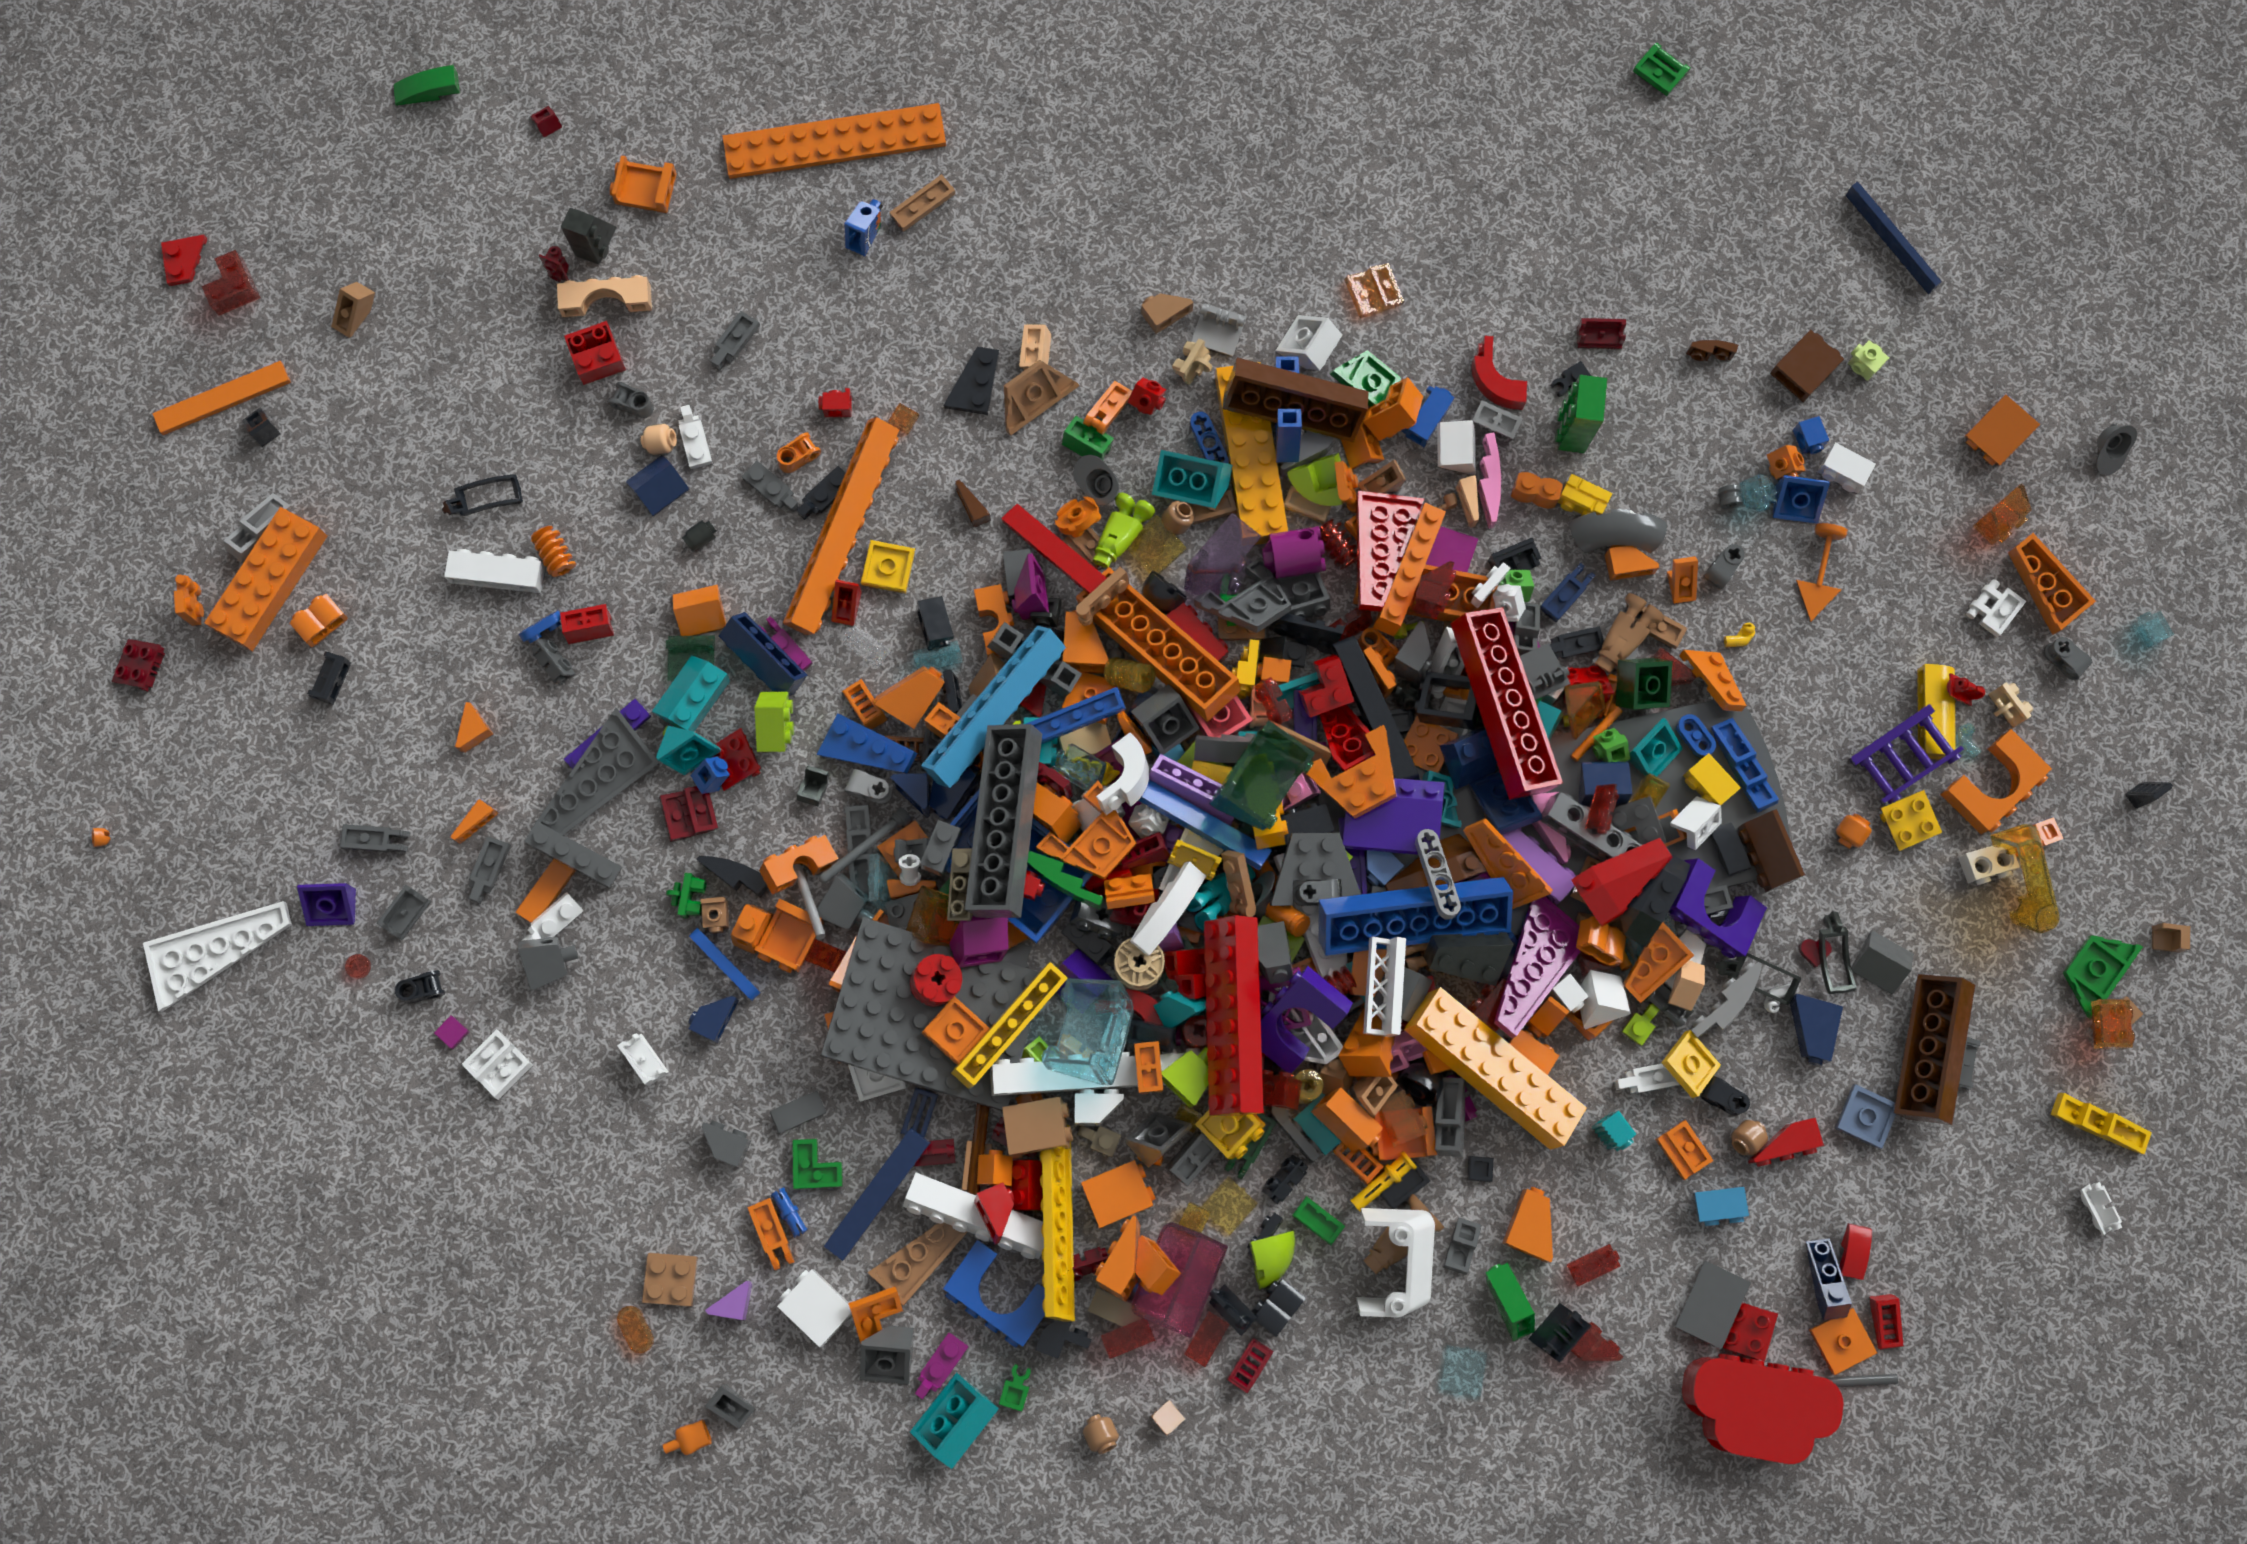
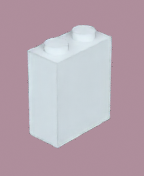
(815, 1307)

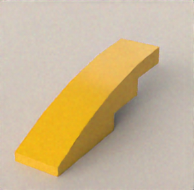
(2101, 1123)

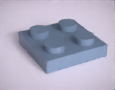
(1866, 1116)

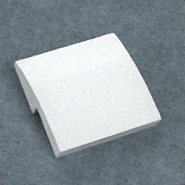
(497, 1064)

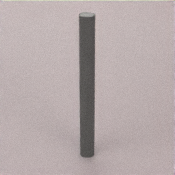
(1865, 1380)

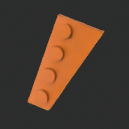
(1504, 861)

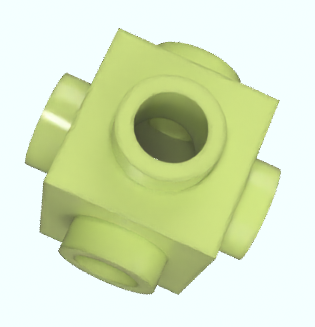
(1867, 359)

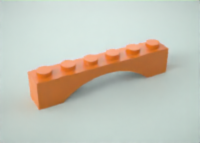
(1410, 569)

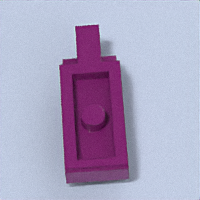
(941, 1364)

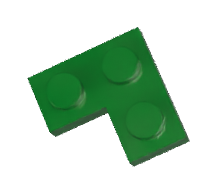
(810, 1173)

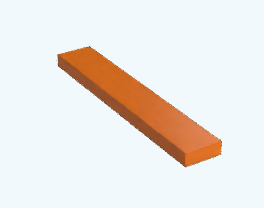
(221, 398)

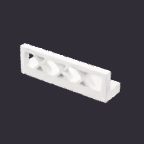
(1392, 988)

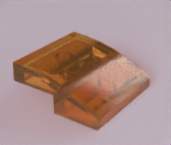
(1374, 290)

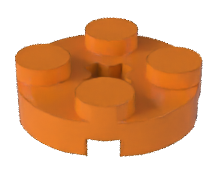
(1077, 516)

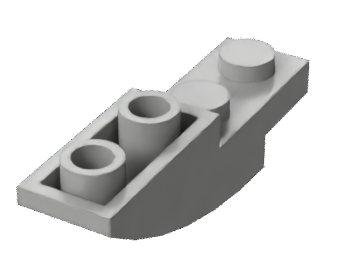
(1737, 995)

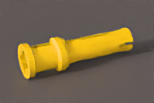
(1395, 1176)

